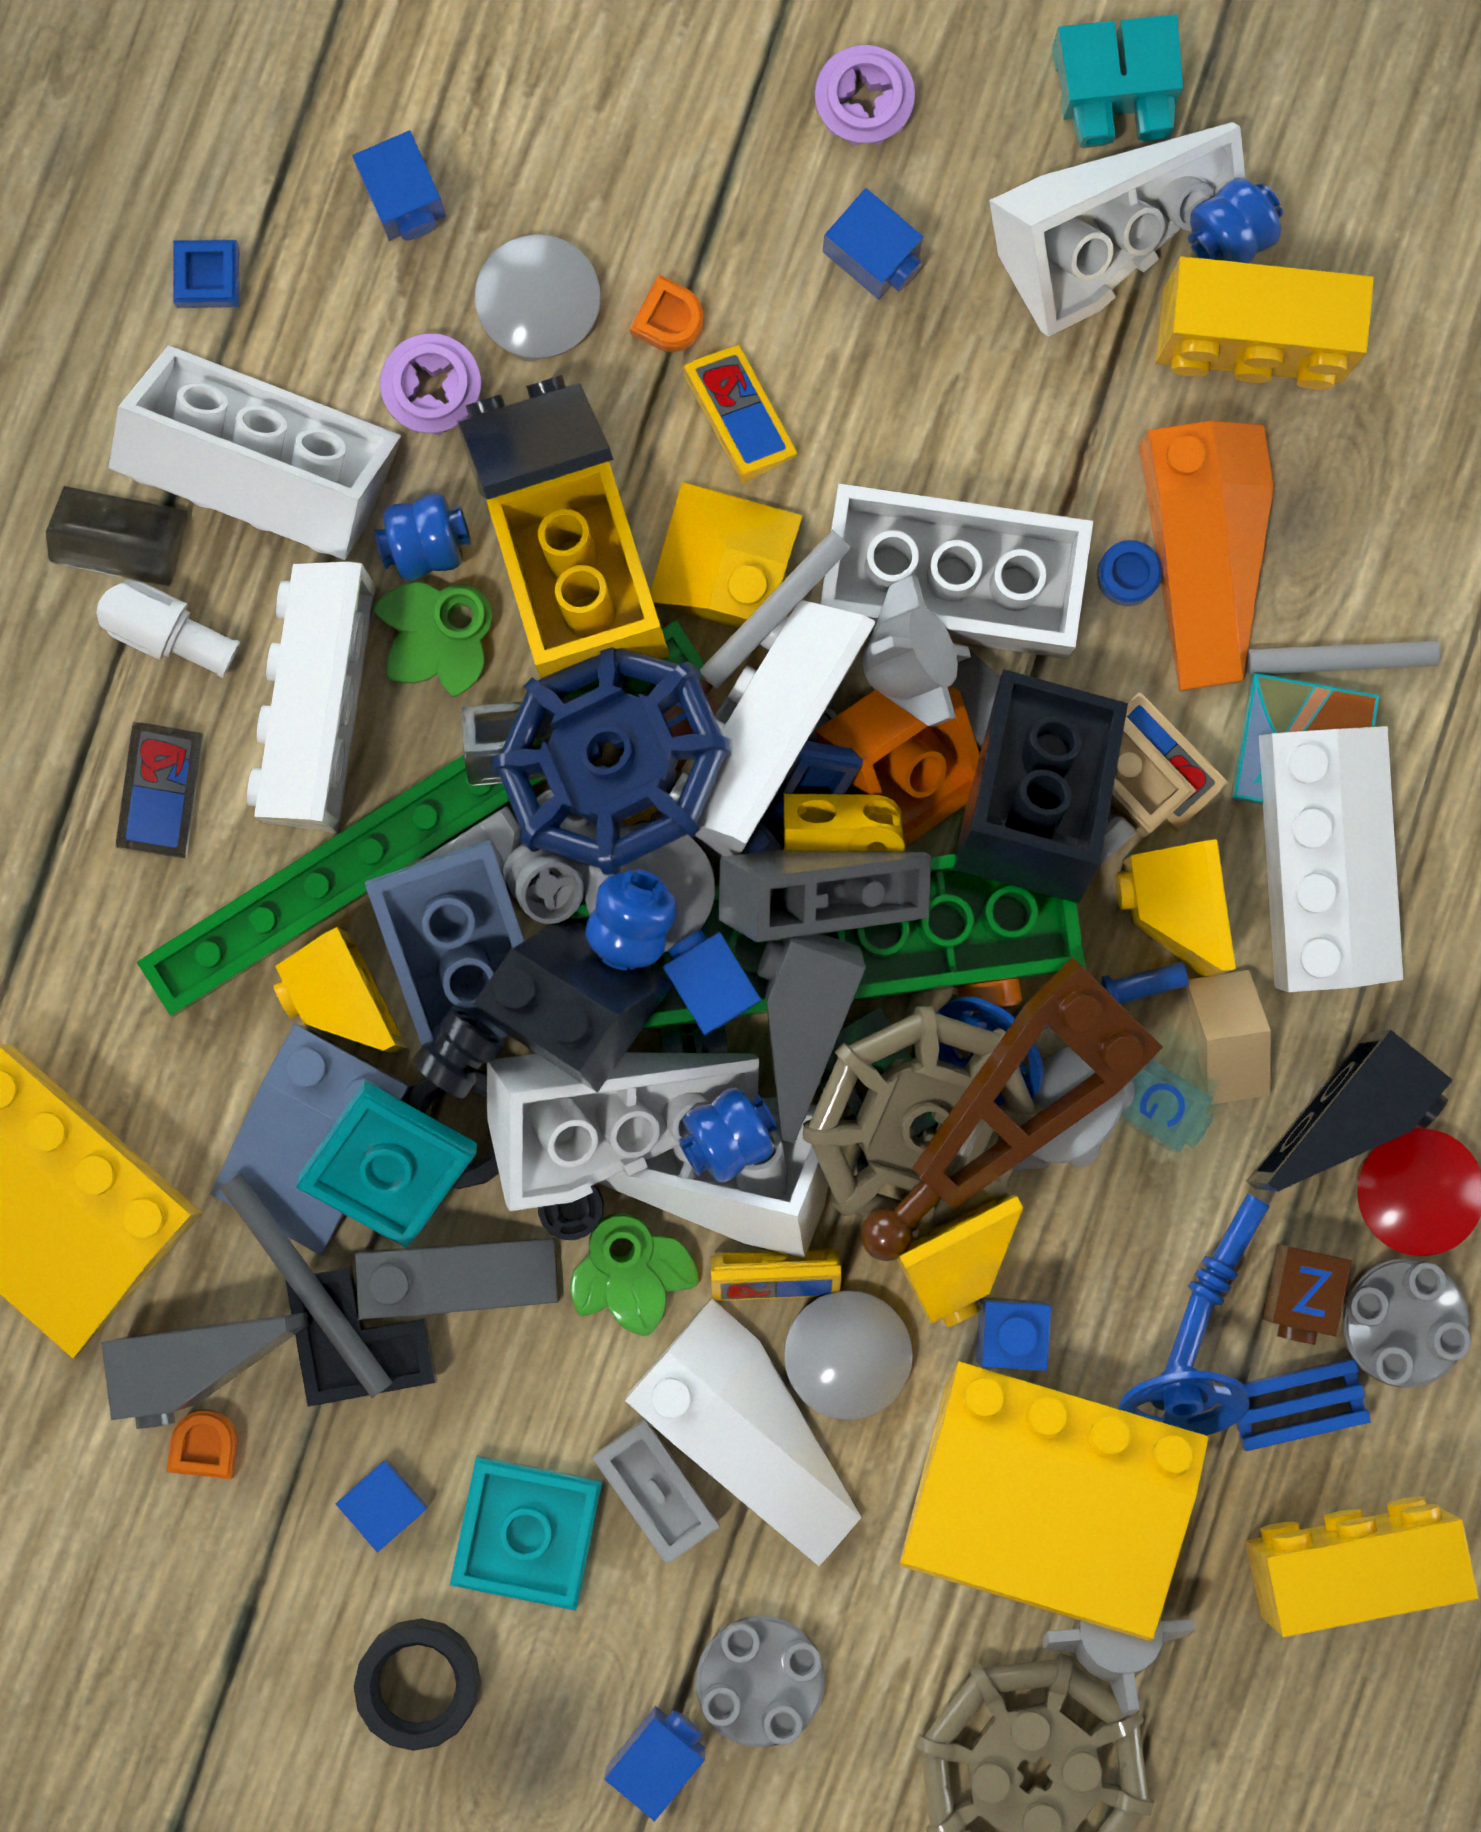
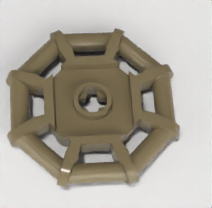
(894, 1102)
(1029, 1735)

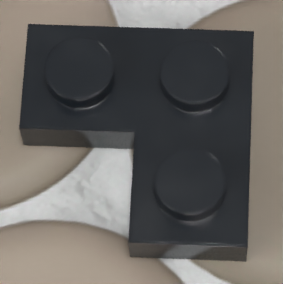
(399, 1348)

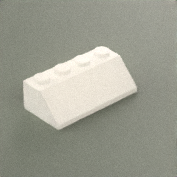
(252, 451)
(313, 697)
(775, 718)
(1331, 858)

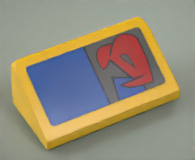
(739, 412)
(774, 1274)

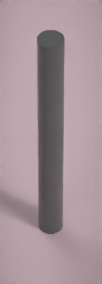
(306, 1285)

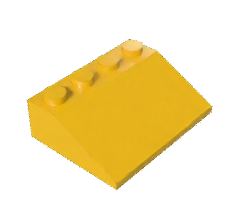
(75, 1209)
(1054, 1501)

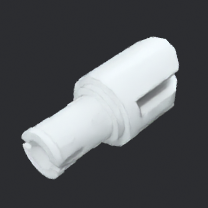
(162, 626)

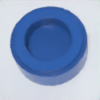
(1129, 573)

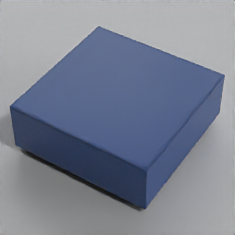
(206, 273)
(381, 1505)

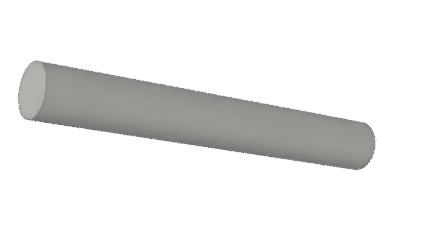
(774, 609)
(1343, 657)

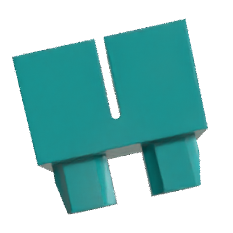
(1119, 74)

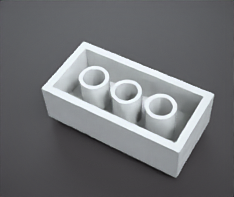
(981, 568)

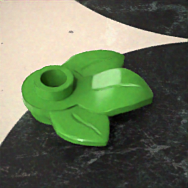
(428, 641)
(631, 1283)

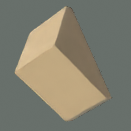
(1230, 1037)

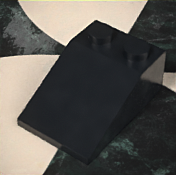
(532, 438)
(1042, 787)
(1366, 1102)

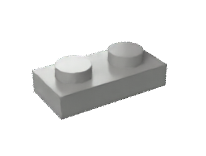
(656, 1491)

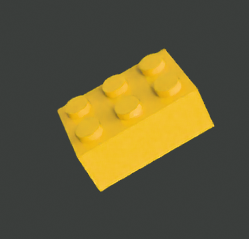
(1263, 322)
(576, 570)
(1360, 1567)

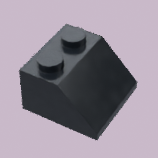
(570, 1003)

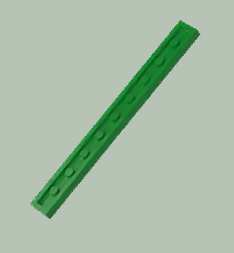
(335, 871)

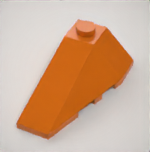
(1209, 525)

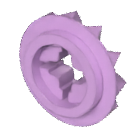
(878, 71)
(436, 356)

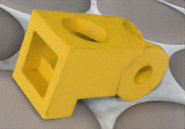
(842, 823)

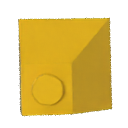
(722, 555)
(1180, 903)
(337, 992)
(960, 1260)

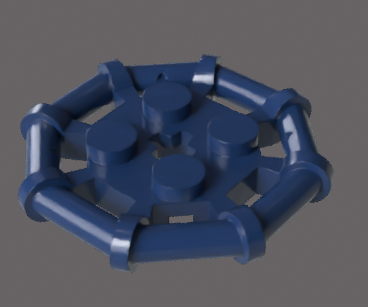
(631, 785)

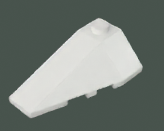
(1095, 223)
(564, 1137)
(763, 1206)
(739, 1423)

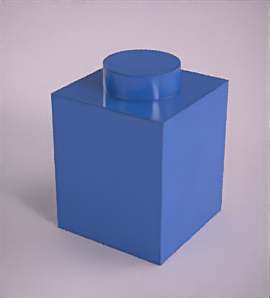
(400, 187)
(874, 245)
(710, 981)
(1013, 1334)
(656, 1761)

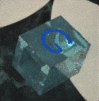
(1167, 1108)

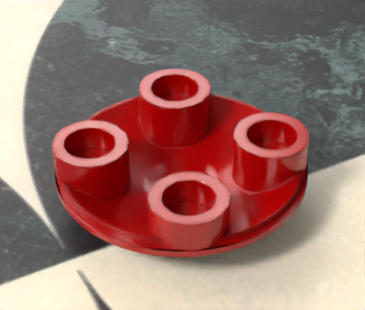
(1420, 1192)

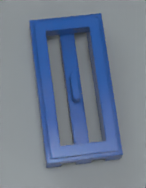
(1352, 1393)

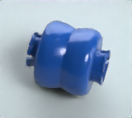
(1236, 222)
(422, 537)
(631, 919)
(728, 1134)

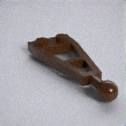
(1092, 1027)

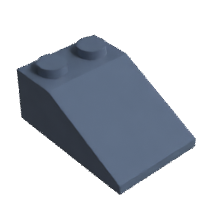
(446, 932)
(287, 1123)

